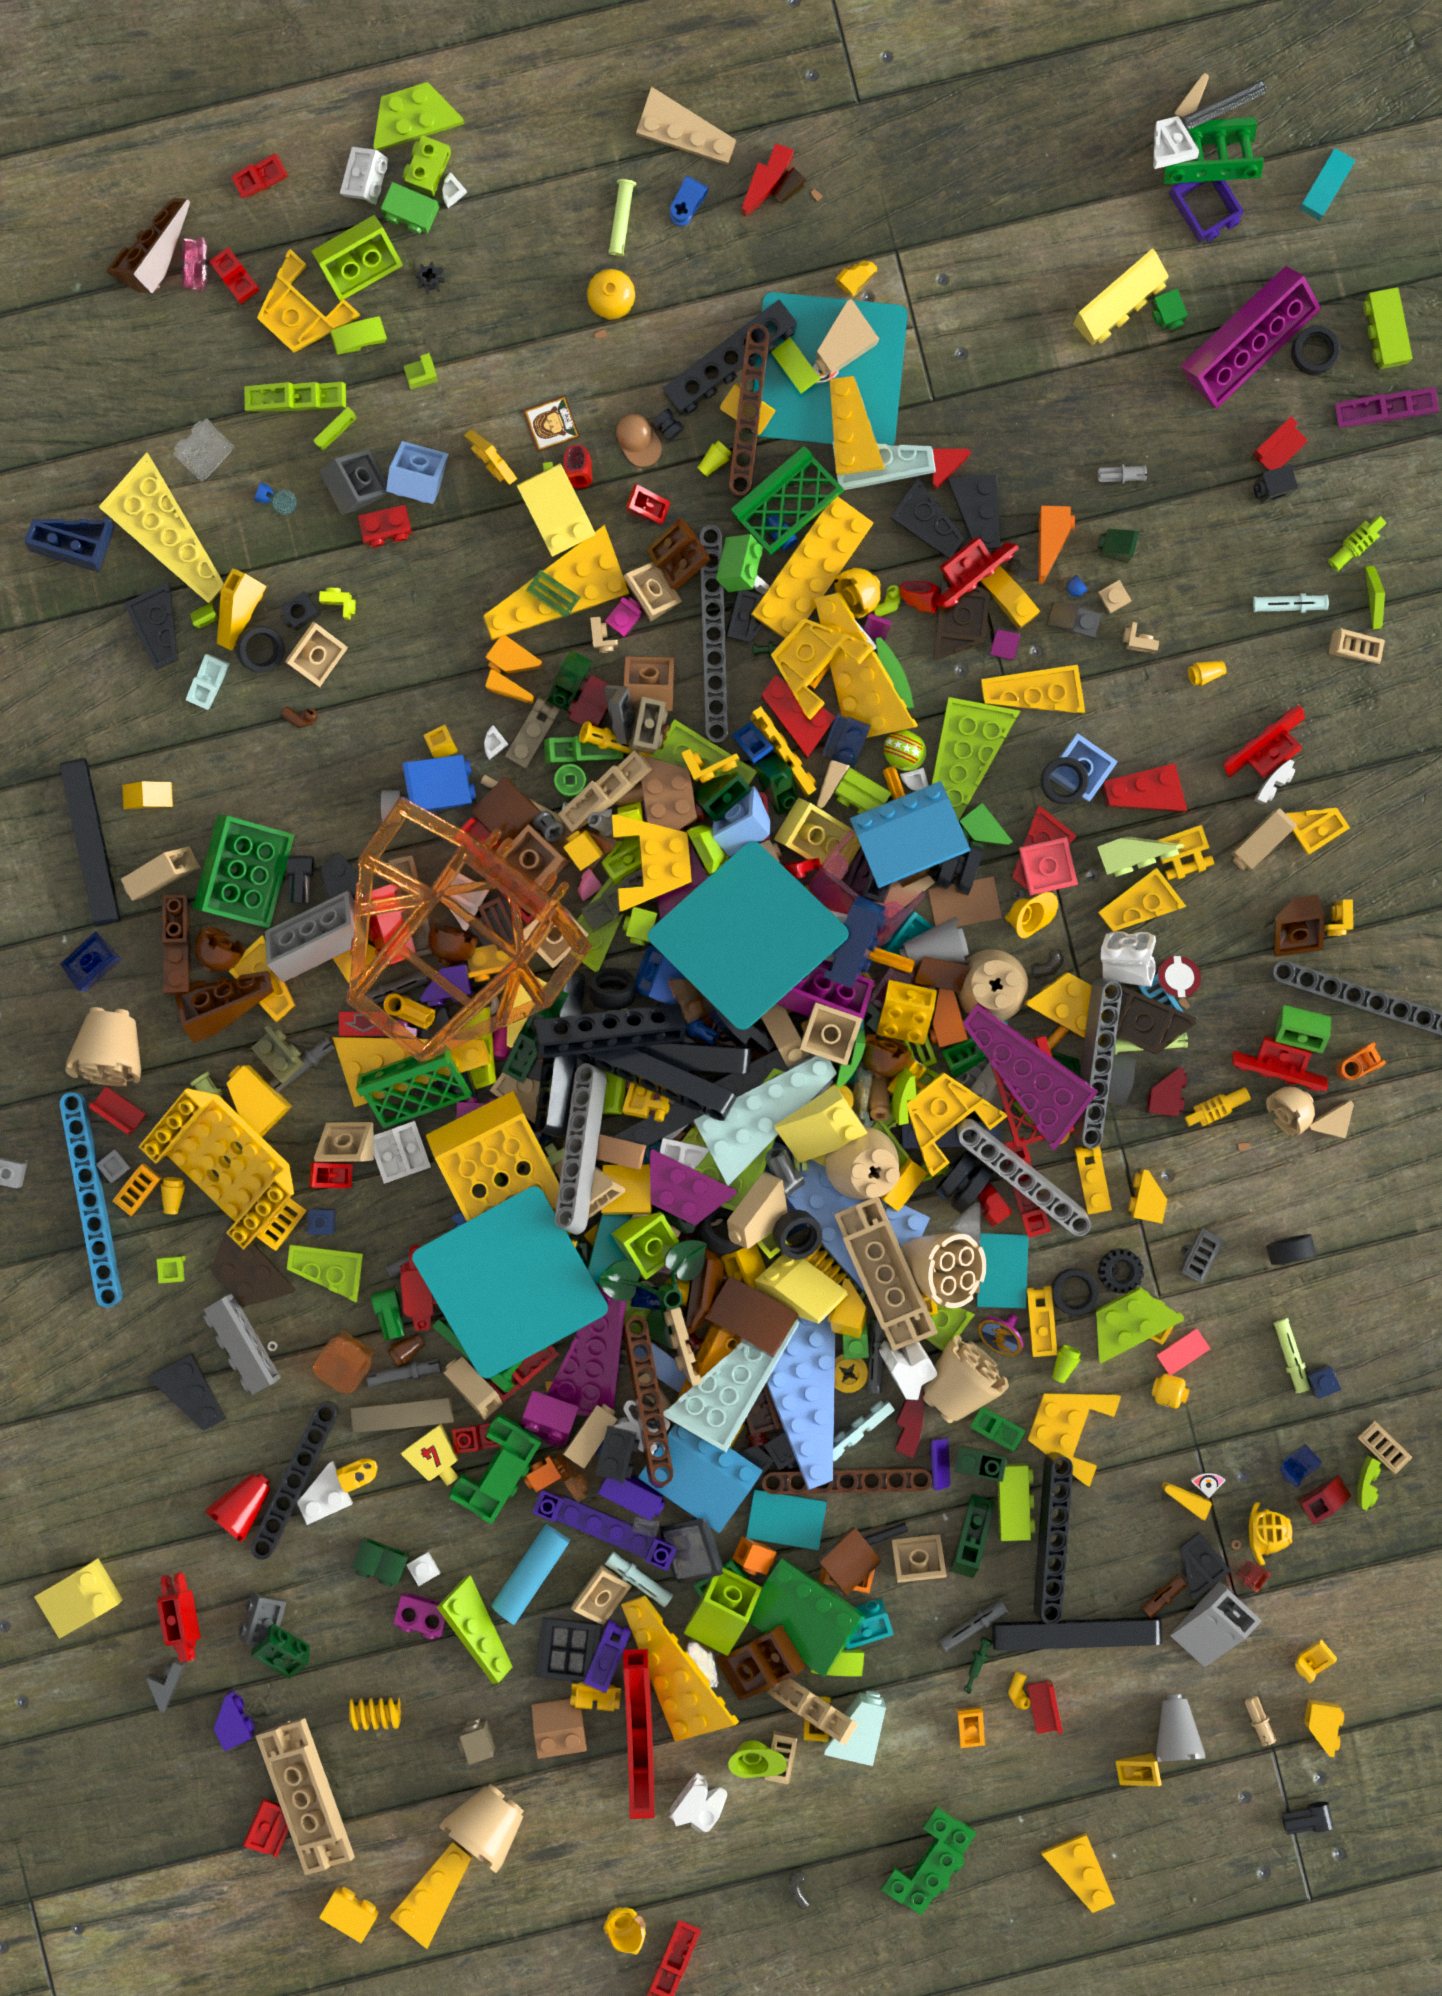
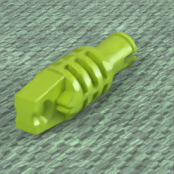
(1357, 542)

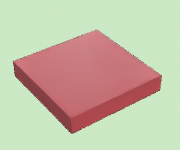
(1048, 866)

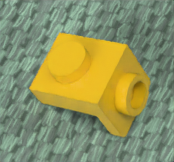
(1314, 1660)

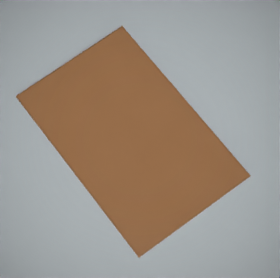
(977, 907)

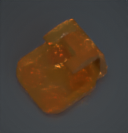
(343, 1363)

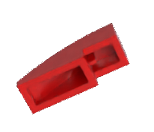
(767, 178)

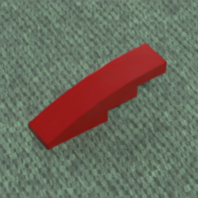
(526, 1371)
(674, 1960)

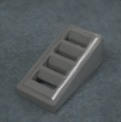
(1194, 1251)

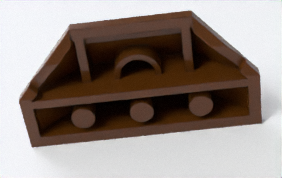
(704, 1290)

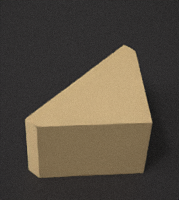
(1335, 1121)

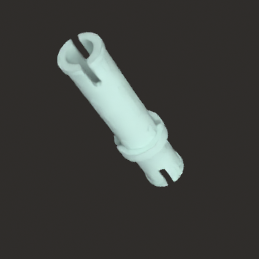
(1319, 603)
(634, 1576)

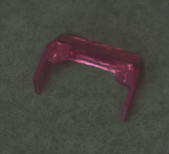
(838, 897)

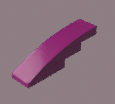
(1387, 407)

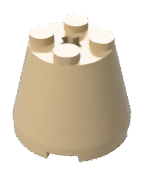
(1011, 977)
(106, 1049)
(850, 1165)
(946, 1267)
(963, 1380)
(485, 1826)

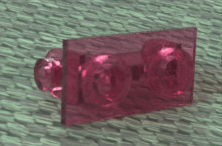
(194, 263)

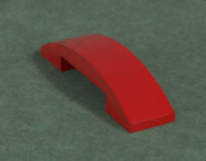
(1033, 1217)

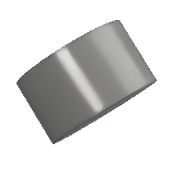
(388, 800)

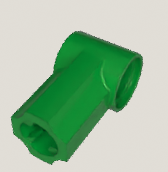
(387, 1307)

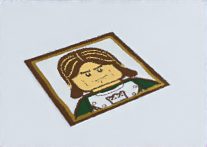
(551, 423)

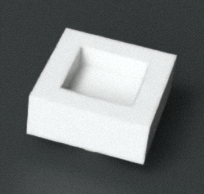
(423, 1568)

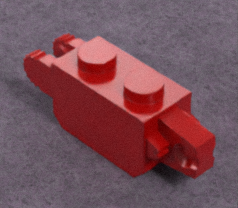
(416, 1296)
(178, 1616)

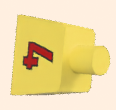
(433, 1455)

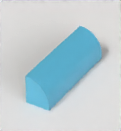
(530, 1574)

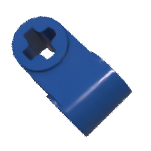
(688, 198)

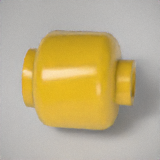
(1170, 1391)

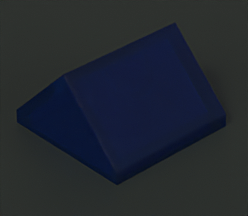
(90, 962)

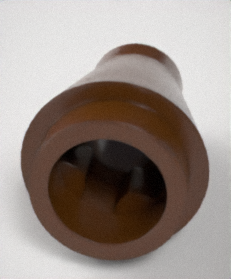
(405, 1349)

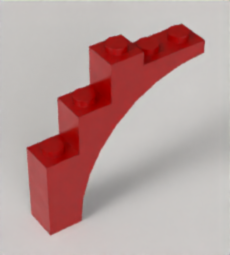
(639, 1733)

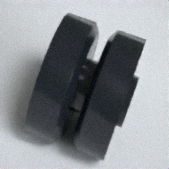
(962, 867)
(965, 1183)

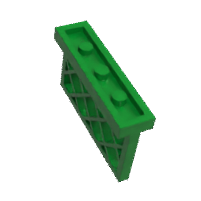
(770, 489)
(402, 1071)

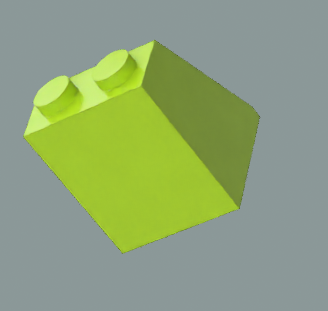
(723, 1611)

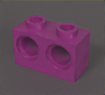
(422, 1608)

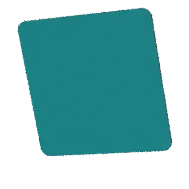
(876, 371)
(748, 935)
(510, 1282)

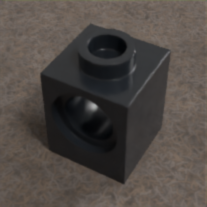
(310, 614)

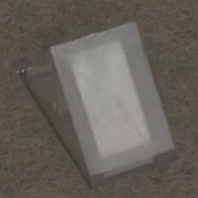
(969, 1222)

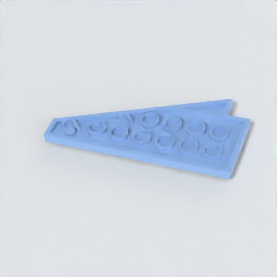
(824, 1201)
(805, 1398)

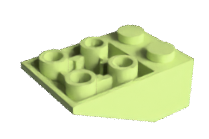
(1130, 851)

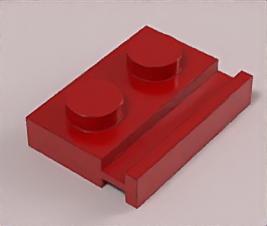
(799, 868)
(267, 1829)

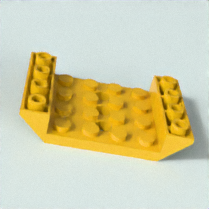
(198, 1136)
(489, 1143)

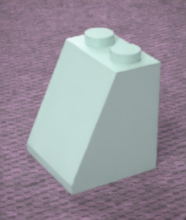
(861, 1747)

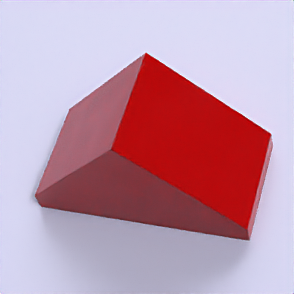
(946, 463)
(647, 505)
(330, 1175)

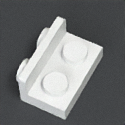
(364, 174)

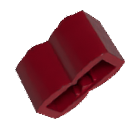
(591, 704)

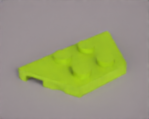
(411, 114)
(1131, 1321)

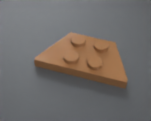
(668, 795)

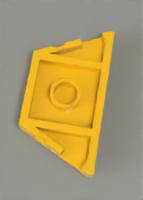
(487, 453)
(1065, 1003)

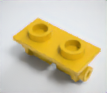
(583, 1697)

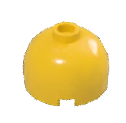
(611, 294)
(859, 590)

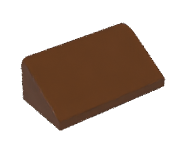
(940, 974)

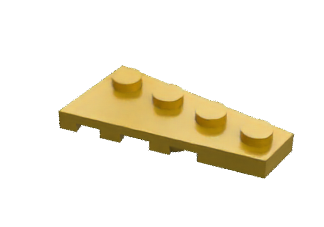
(852, 432)
(1042, 690)
(766, 727)
(429, 1899)

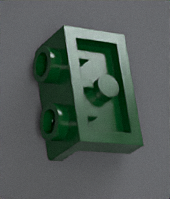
(282, 1652)

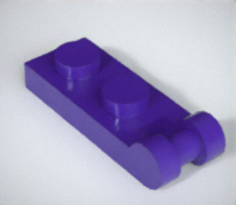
(606, 1657)

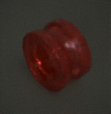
(757, 1439)

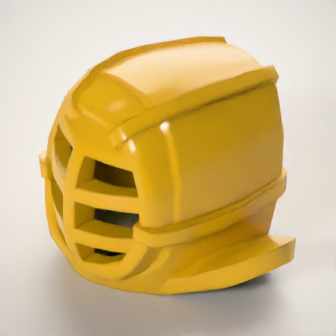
(1268, 1532)

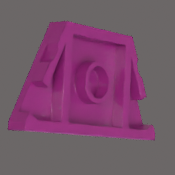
(684, 1189)

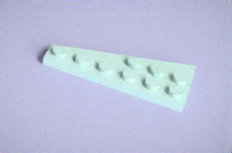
(754, 1114)
(726, 1394)

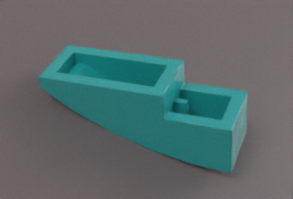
(1327, 184)

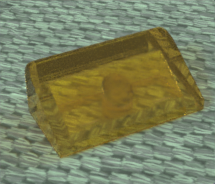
(704, 1659)

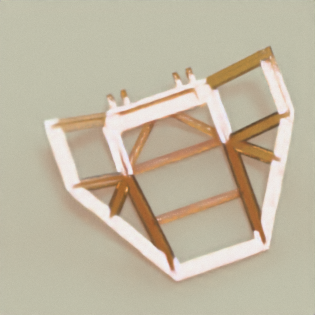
(498, 874)

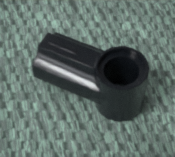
(300, 871)
(1314, 1817)

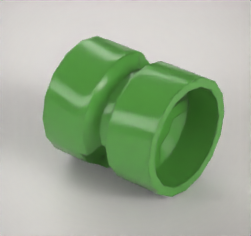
(570, 780)

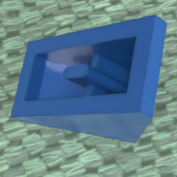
(753, 743)

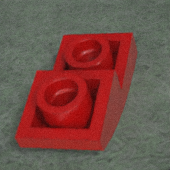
(472, 1438)

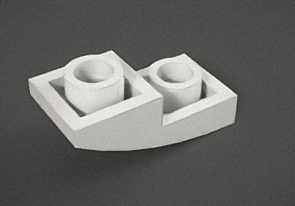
(1279, 777)

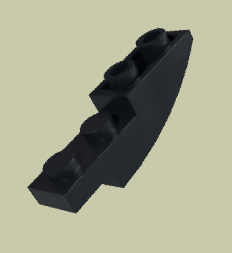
(756, 1038)

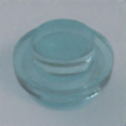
(284, 502)

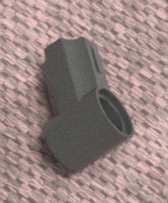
(782, 1167)

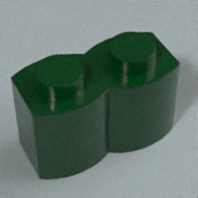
(380, 1561)

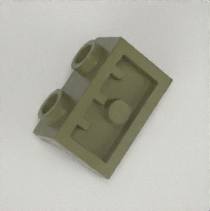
(277, 1055)

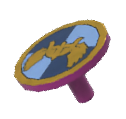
(1001, 1335)

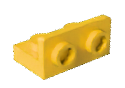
(1343, 916)

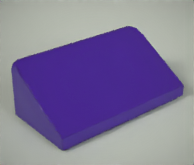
(940, 1463)

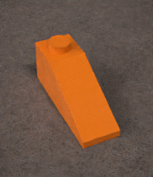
(1054, 530)
(946, 1020)

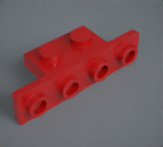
(969, 567)
(1270, 748)
(1281, 1062)

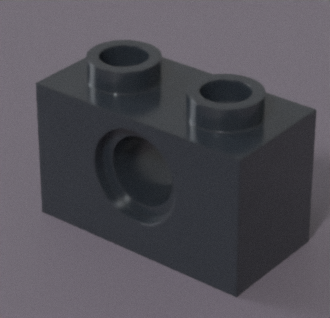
(1275, 484)

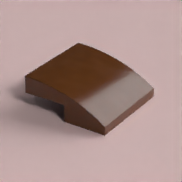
(678, 554)
(506, 810)
(849, 1560)

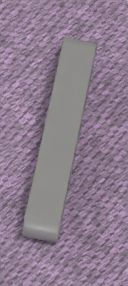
(580, 1149)
(1019, 1167)

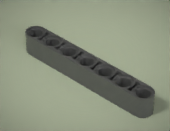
(1104, 1052)

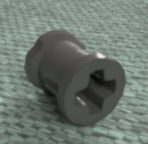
(548, 818)

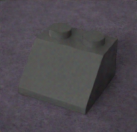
(354, 481)

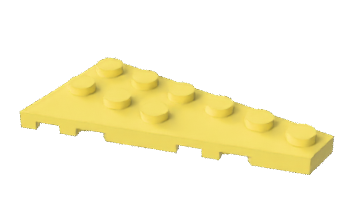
(153, 518)

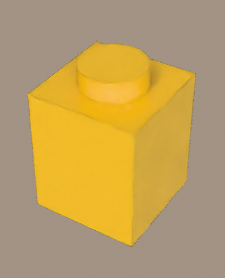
(582, 849)

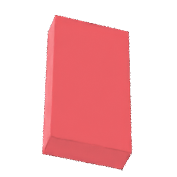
(1183, 1351)

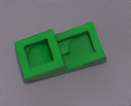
(998, 1429)

